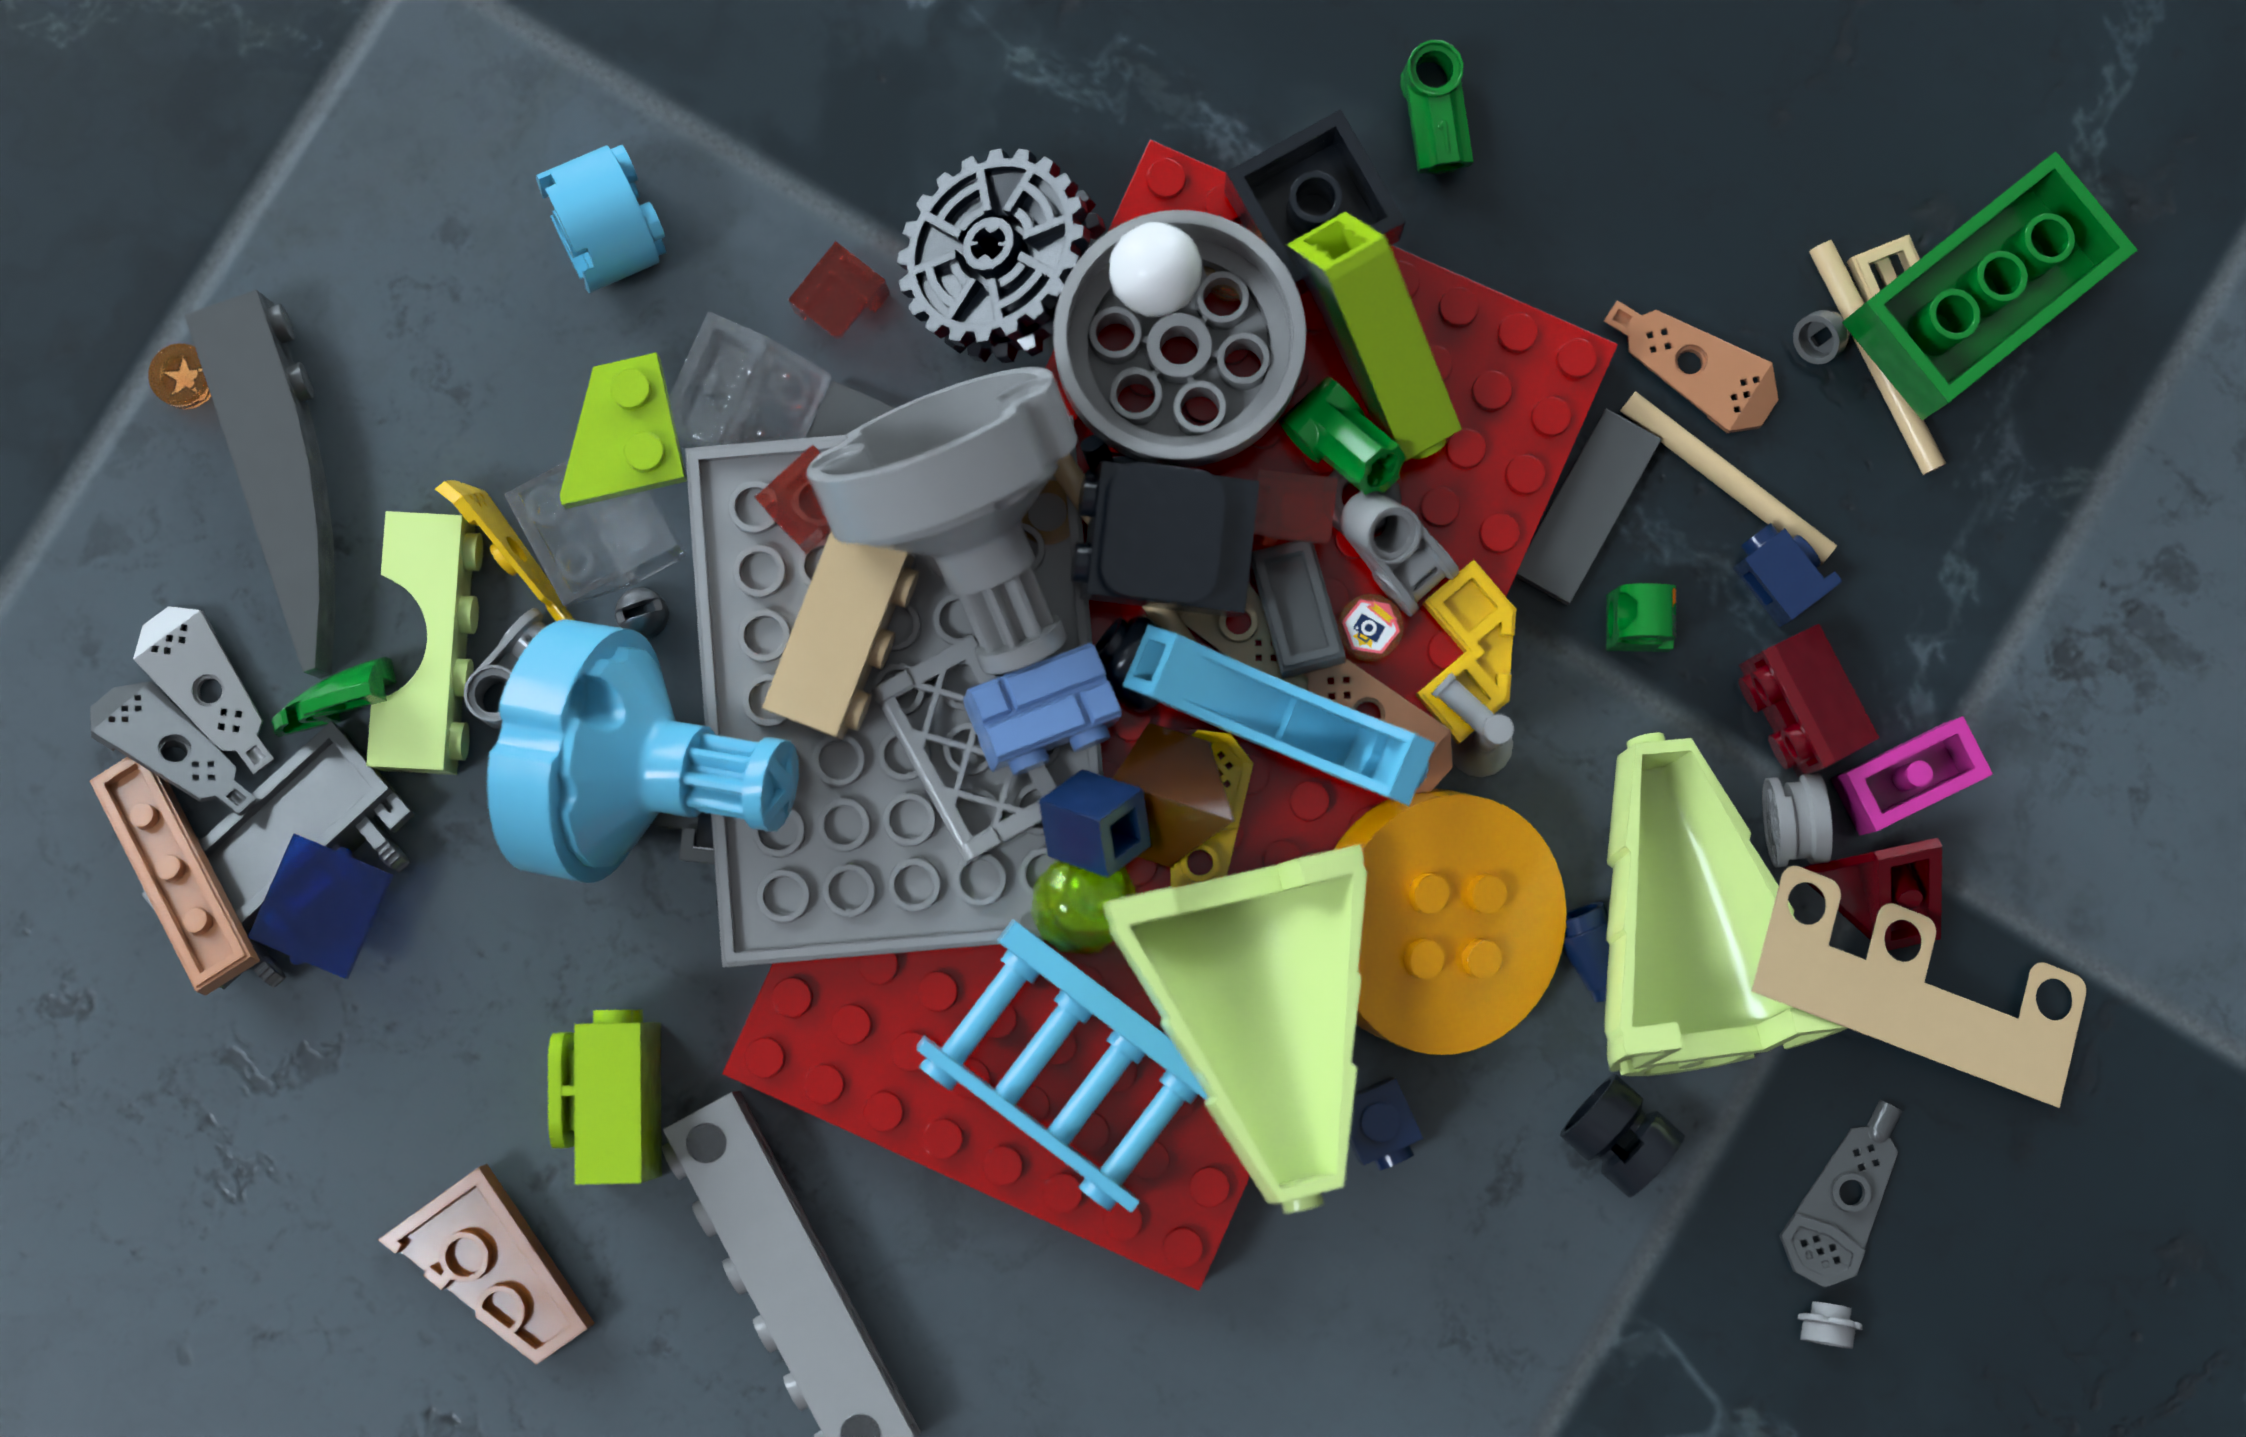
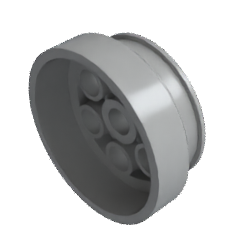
(1266, 323)

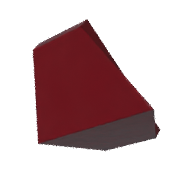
(1897, 875)

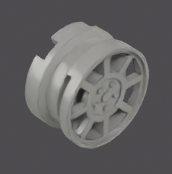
(1797, 820)

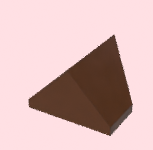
(1179, 789)

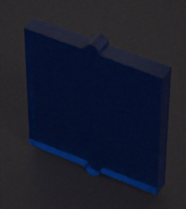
(320, 906)

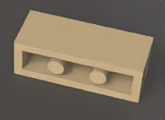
(841, 636)

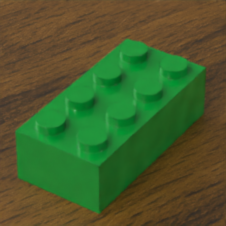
(1989, 286)

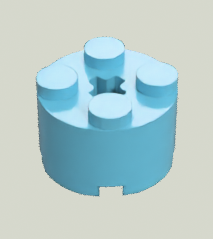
(600, 217)

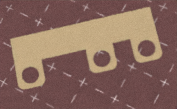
(1897, 1007)

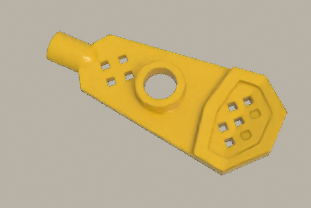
(507, 547)

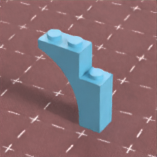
(1279, 715)

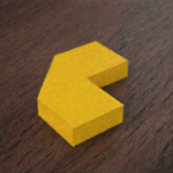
(1483, 628)

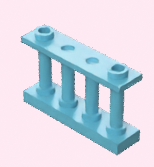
(1076, 1001)

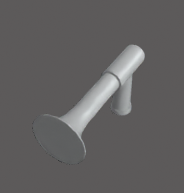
(1490, 744)

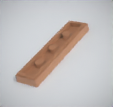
(175, 875)

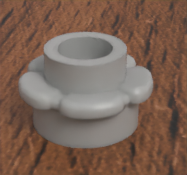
(1829, 1325)

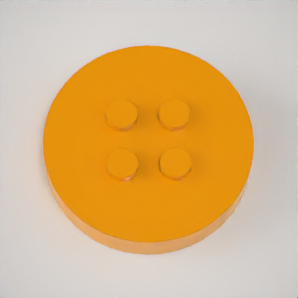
(1454, 921)

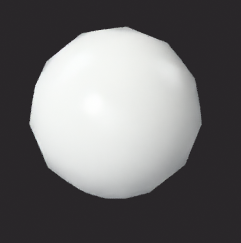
(1155, 269)

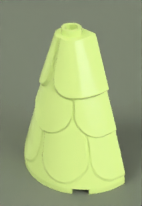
(1687, 922)
(1262, 1007)

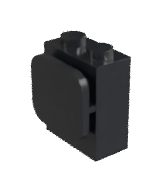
(1166, 538)

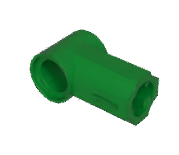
(1437, 113)
(1335, 429)

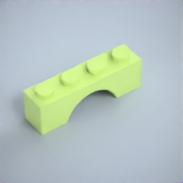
(421, 722)

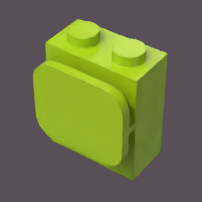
(608, 1097)

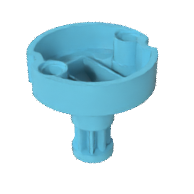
(598, 755)

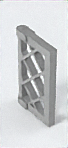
(914, 744)

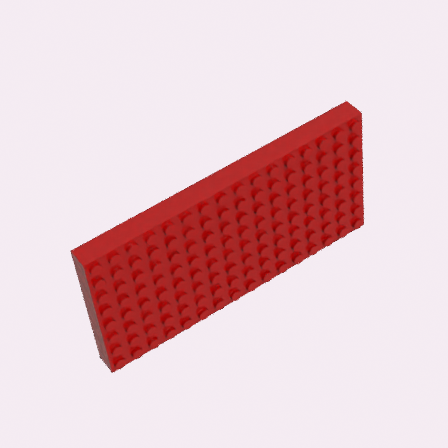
(847, 1029)

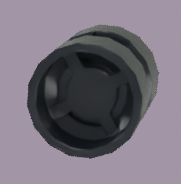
(1605, 1120)

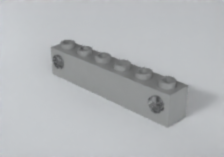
(785, 1273)

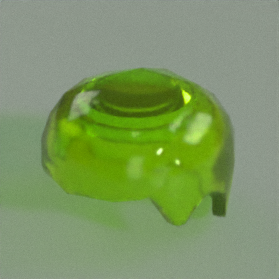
(1071, 909)

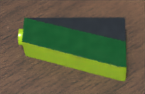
(1377, 332)

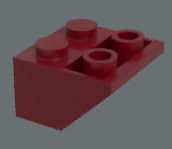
(1806, 702)

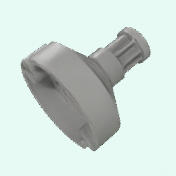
(953, 485)

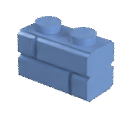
(1043, 709)

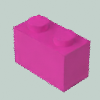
(1911, 776)

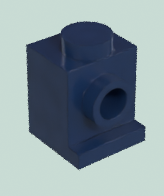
(1783, 573)

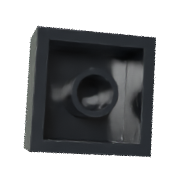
(1308, 184)

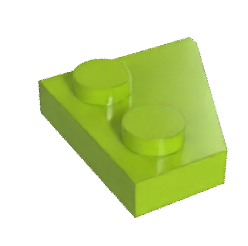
(623, 435)

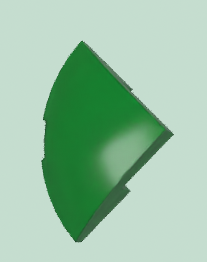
(341, 692)

